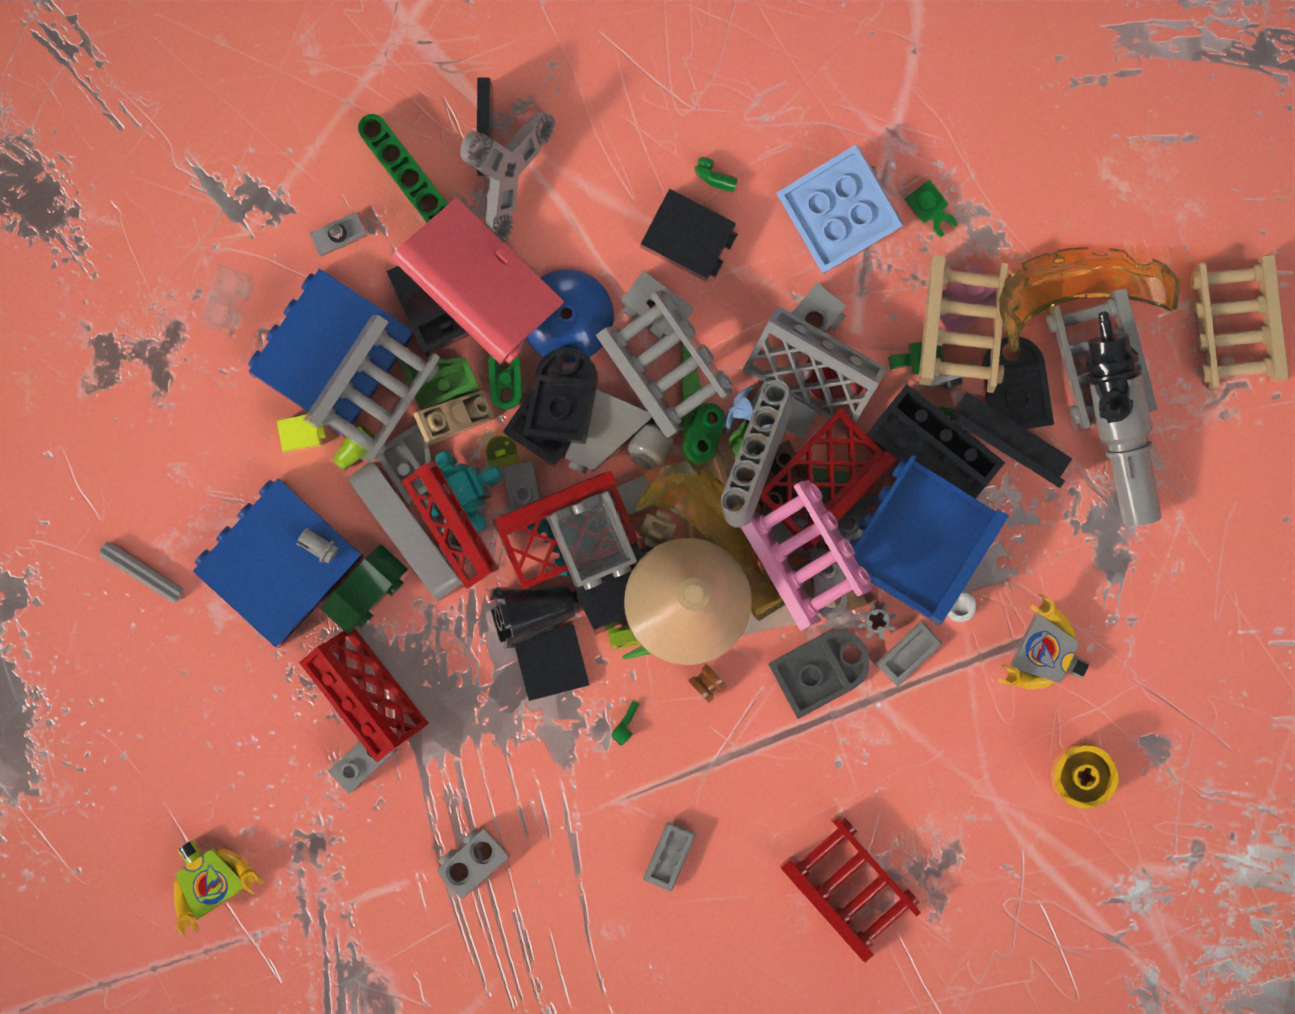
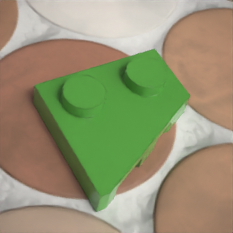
(449, 383)

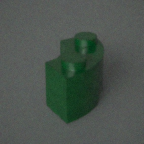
(363, 590)

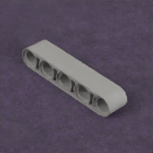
(759, 465)
(405, 530)

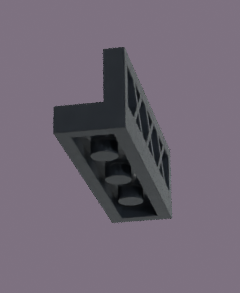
(1011, 439)

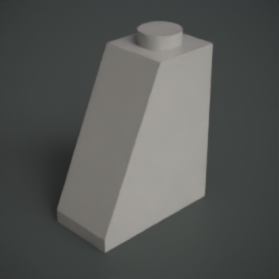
(610, 428)

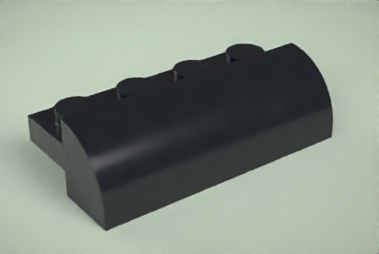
(939, 444)

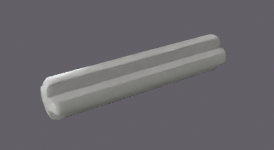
(141, 572)

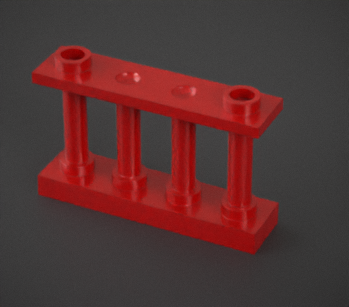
(841, 917)

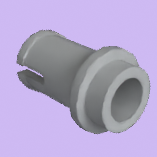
(317, 546)

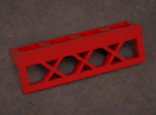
(456, 520)

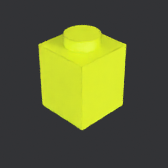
(299, 435)

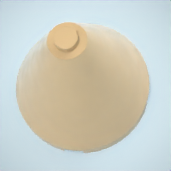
(687, 601)

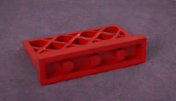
(851, 491)
(539, 509)
(354, 702)

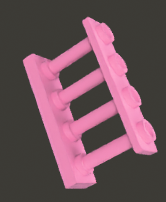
(790, 582)

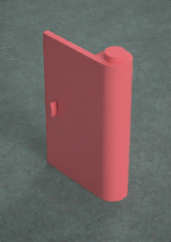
(477, 280)

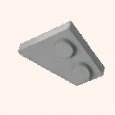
(403, 457)

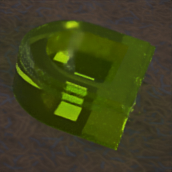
(501, 452)

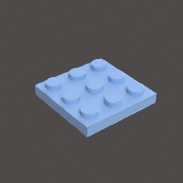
(840, 209)

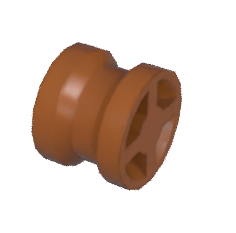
(707, 683)

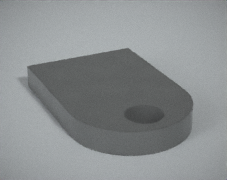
(818, 671)

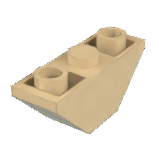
(453, 417)

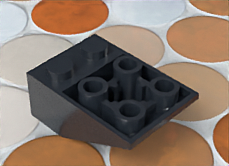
(429, 321)

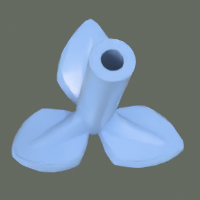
(741, 409)

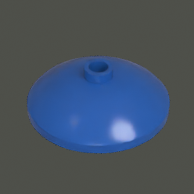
(590, 309)

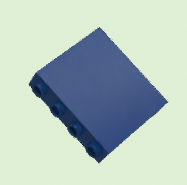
(315, 341)
(925, 540)
(264, 570)

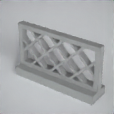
(823, 352)

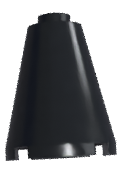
(530, 611)

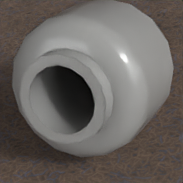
(650, 446)

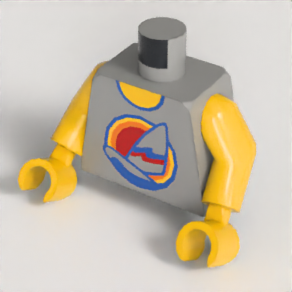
(1045, 650)

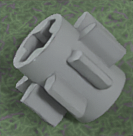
(868, 623)

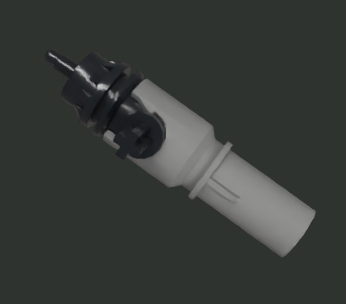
(1123, 422)

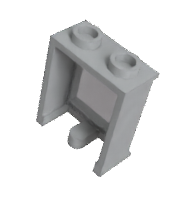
(592, 540)

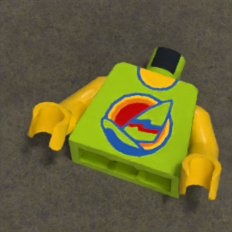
(208, 882)

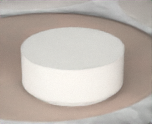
(963, 608)

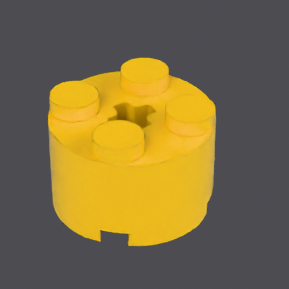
(1100, 767)

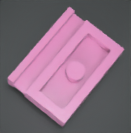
(966, 294)

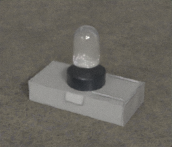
(338, 234)
(950, 381)

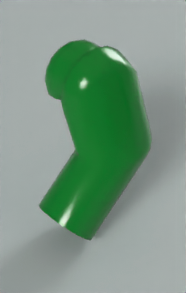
(714, 178)

